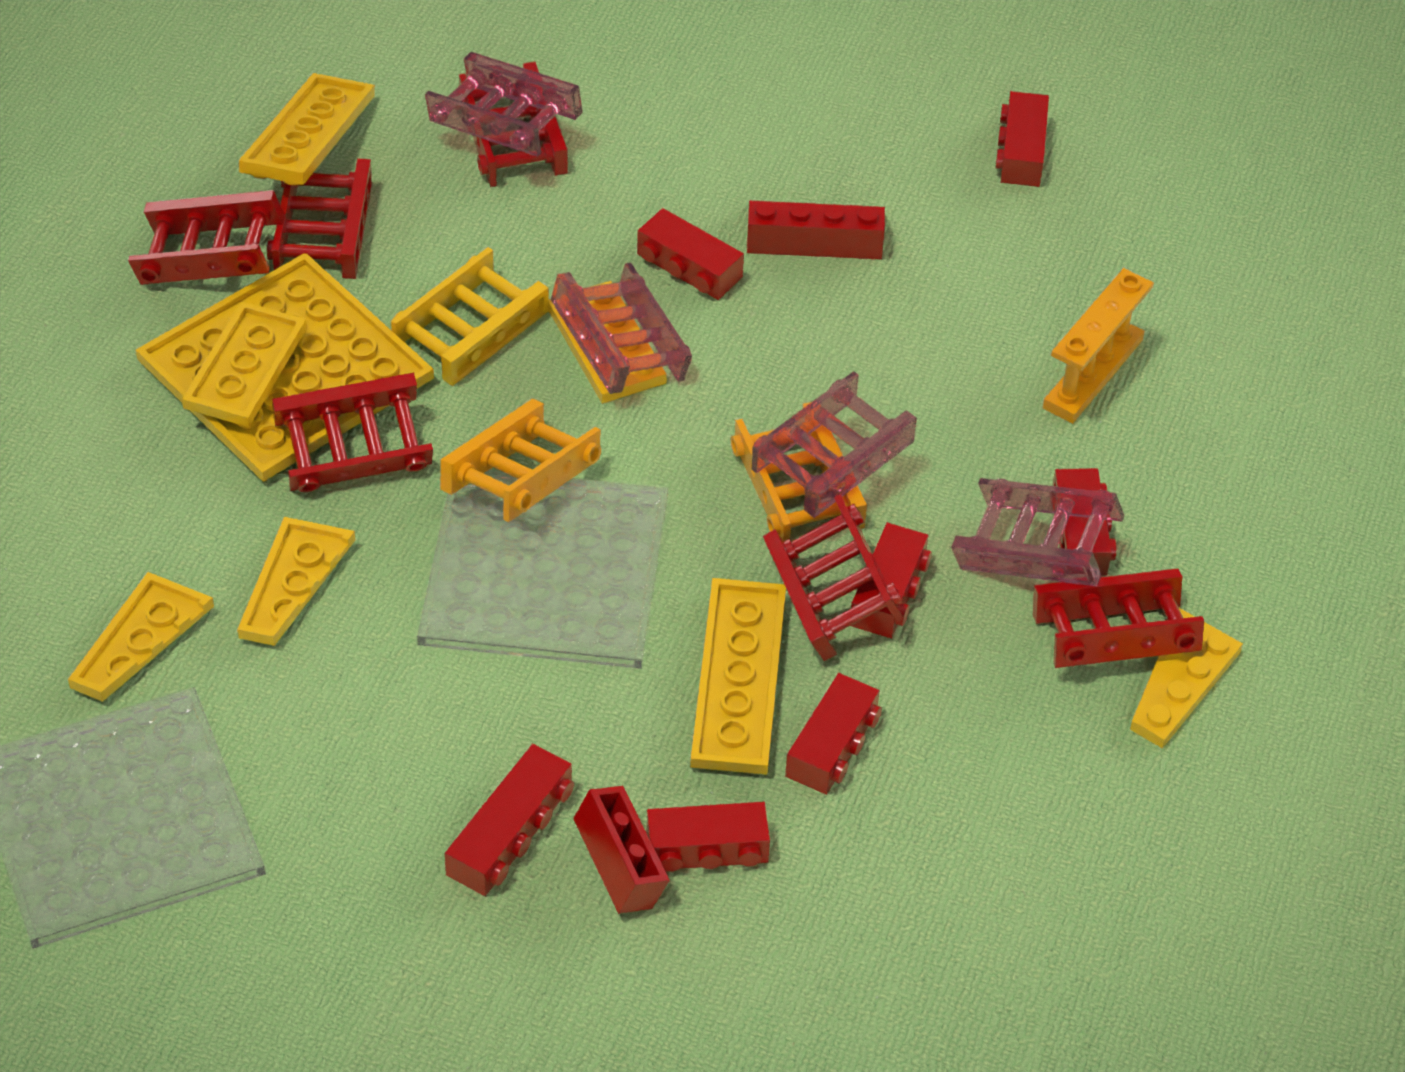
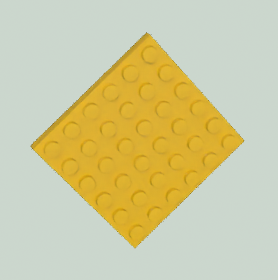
(338, 349)

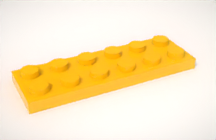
(306, 129)
(738, 676)

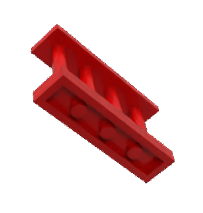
(552, 150)
(203, 215)
(350, 229)
(358, 398)
(1113, 596)
(811, 604)

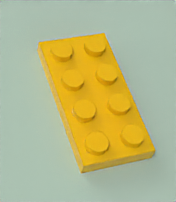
(244, 364)
(635, 381)

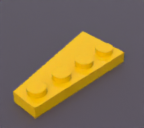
(291, 575)
(139, 631)
(1181, 684)

